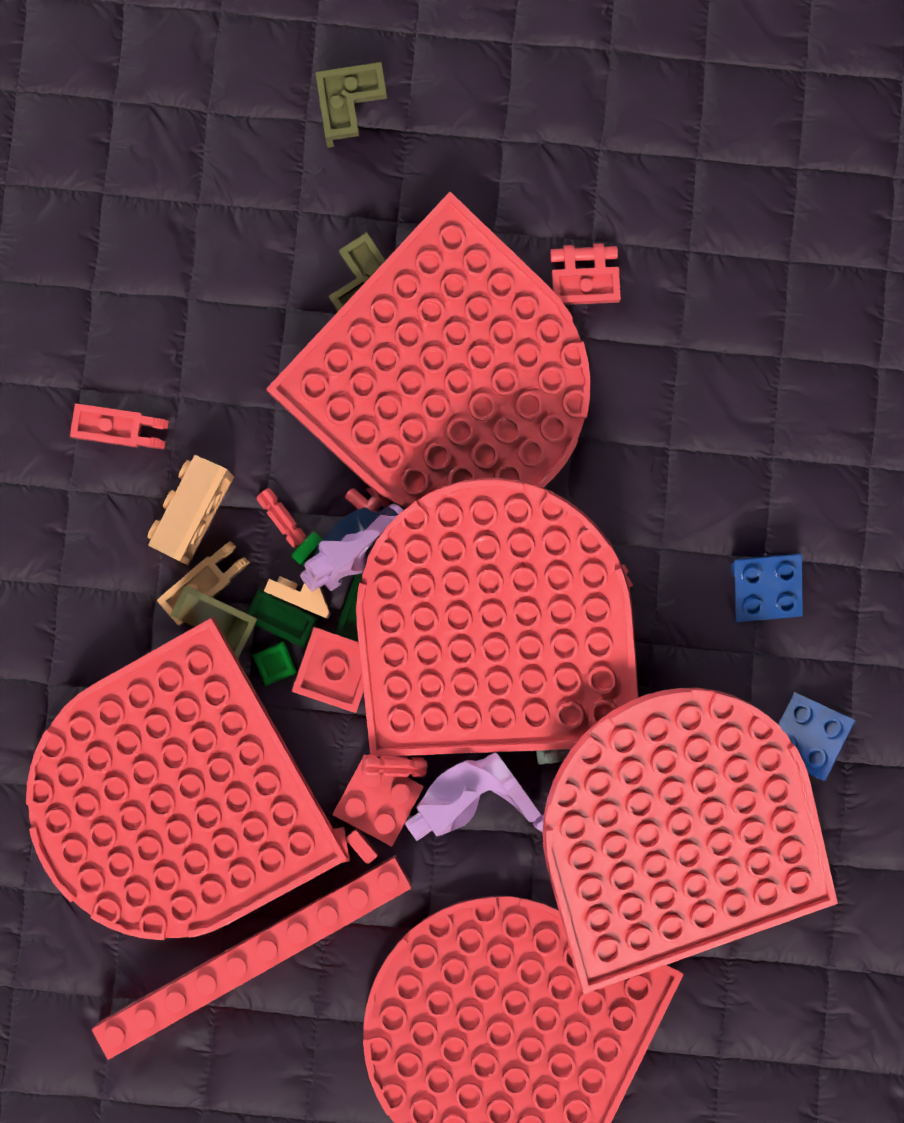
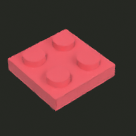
(331, 671)
(378, 804)

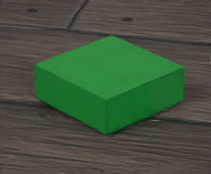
(307, 548)
(274, 663)

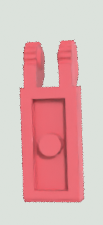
(114, 426)

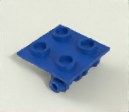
(768, 587)
(815, 733)

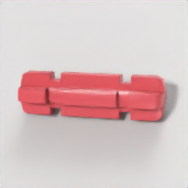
(281, 517)
(394, 766)

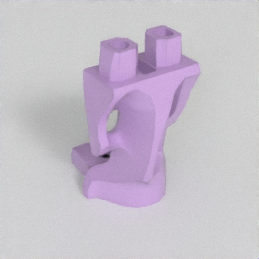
(456, 794)

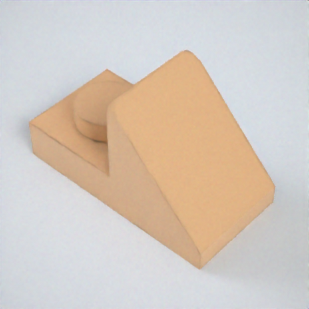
(311, 601)

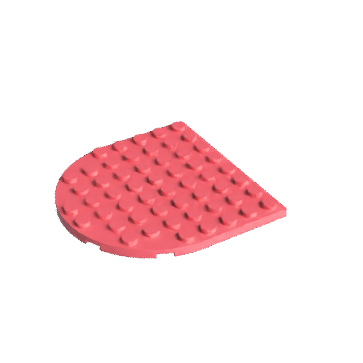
(444, 367)
(492, 624)
(174, 796)
(680, 833)
(490, 1023)

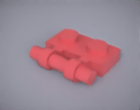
(586, 284)

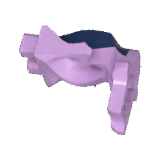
(347, 547)

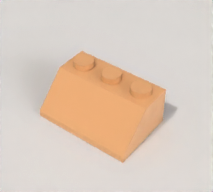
(190, 509)

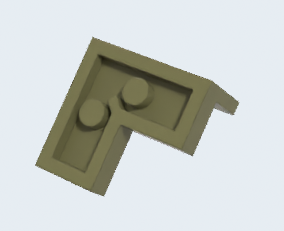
(341, 90)
(362, 260)
(196, 607)

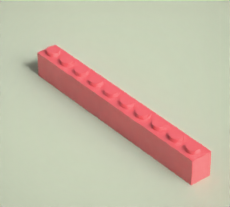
(251, 957)

